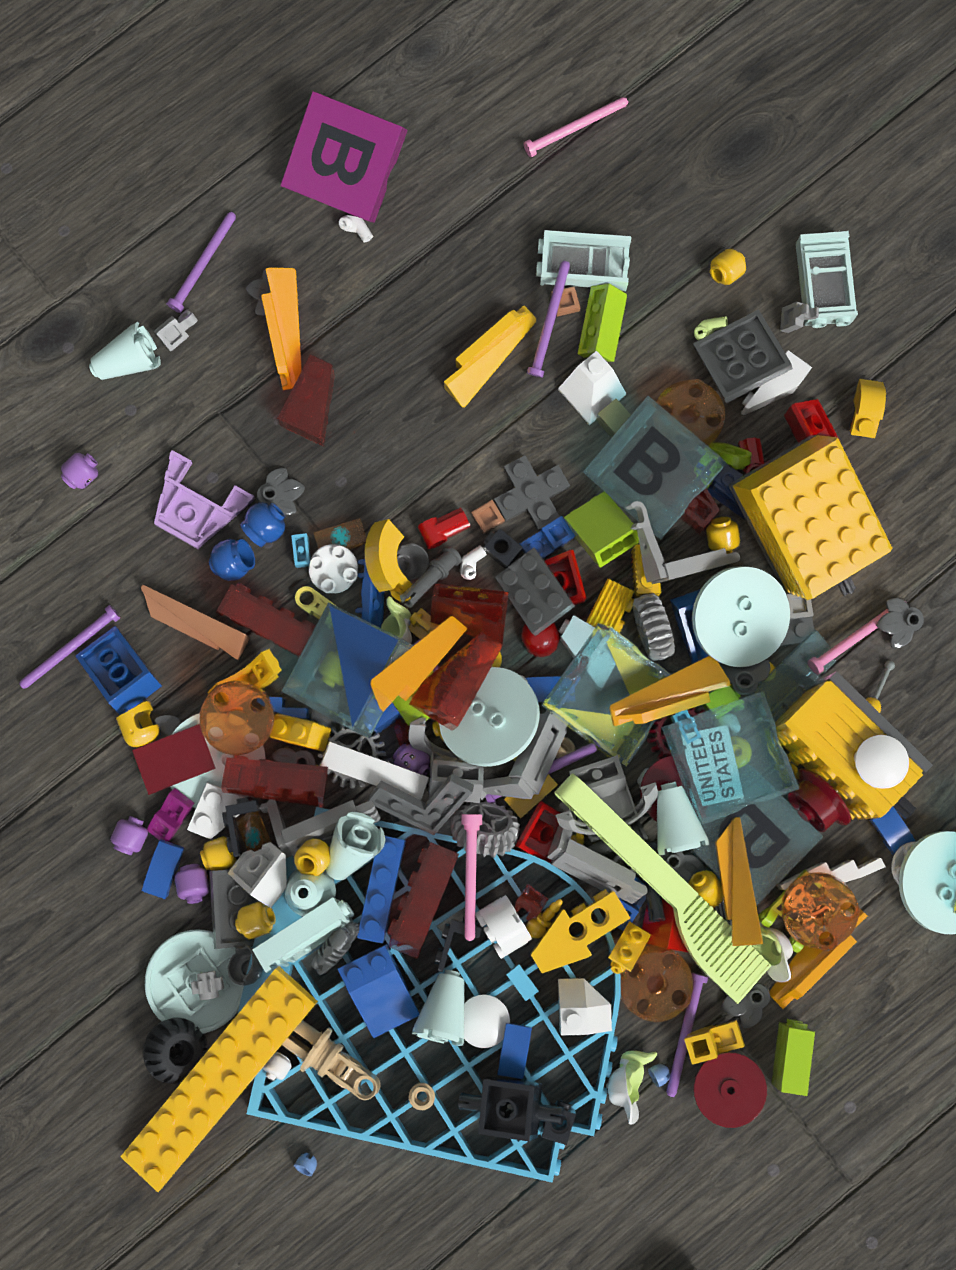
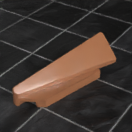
(195, 623)

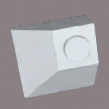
(592, 387)

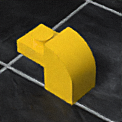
(869, 408)
(712, 1040)

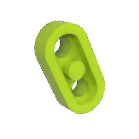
(733, 455)

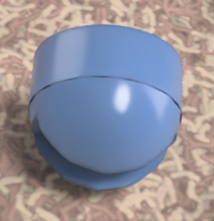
(659, 1074)
(305, 1165)

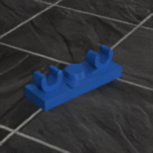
(372, 599)

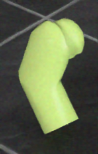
(708, 326)

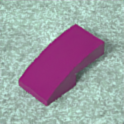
(170, 816)

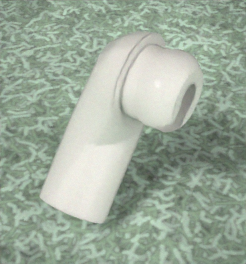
(356, 225)
(468, 563)

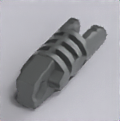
(335, 947)

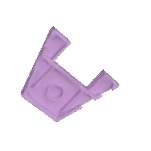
(190, 514)

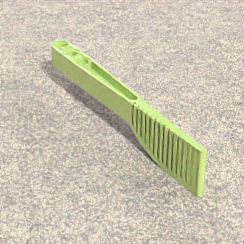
(699, 925)

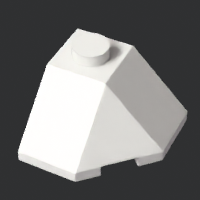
(262, 873)
(582, 1008)

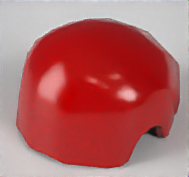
(543, 643)

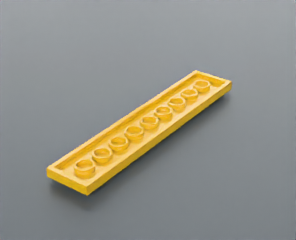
(219, 1078)

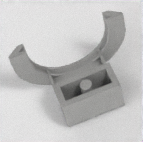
(445, 762)
(610, 785)

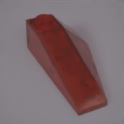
(453, 686)

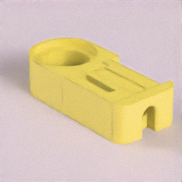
(317, 606)

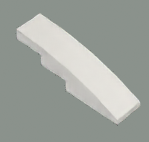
(373, 770)
(845, 871)

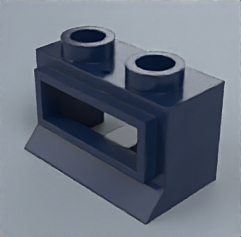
(720, 490)

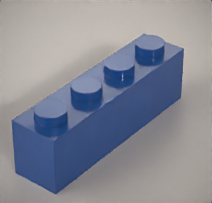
(381, 891)

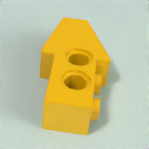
(560, 948)

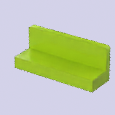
(602, 322)

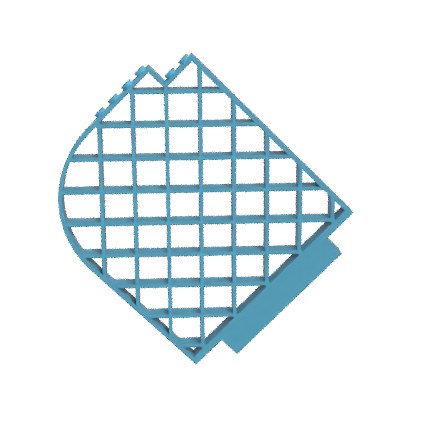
(286, 917)

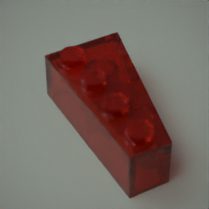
(264, 619)
(275, 780)
(423, 899)

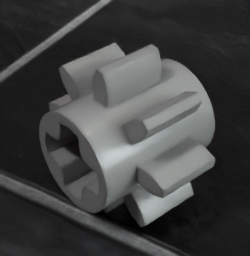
(207, 985)

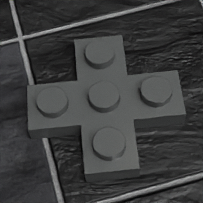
(531, 492)

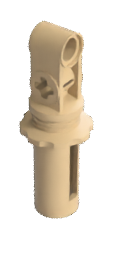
(330, 1060)

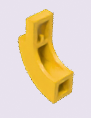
(382, 559)
(260, 672)

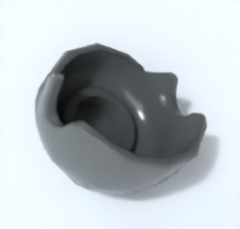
(412, 560)
(239, 965)

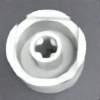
(503, 926)

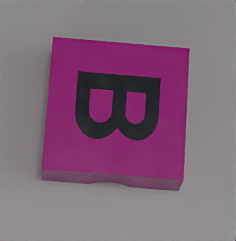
(343, 157)

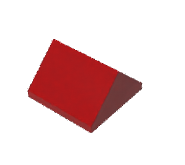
(809, 419)
(567, 573)
(539, 832)
(664, 933)

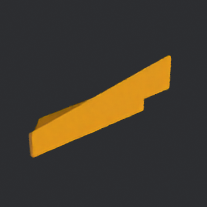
(283, 323)

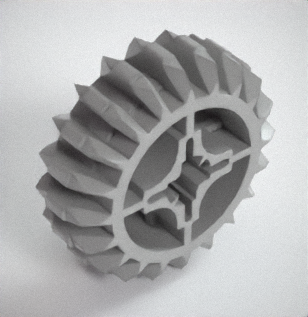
(653, 627)
(358, 744)
(495, 835)

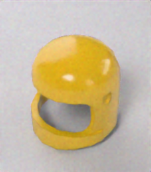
(130, 727)

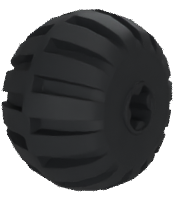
(169, 1066)

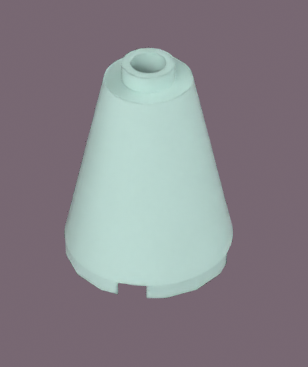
(126, 354)
(677, 822)
(353, 844)
(319, 888)
(443, 1011)

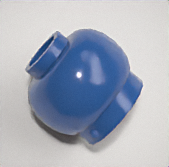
(263, 523)
(232, 559)

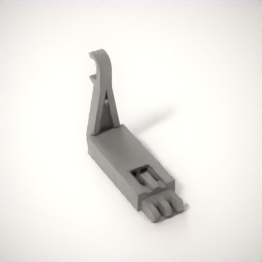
(653, 559)
(532, 764)
(317, 827)
(593, 867)

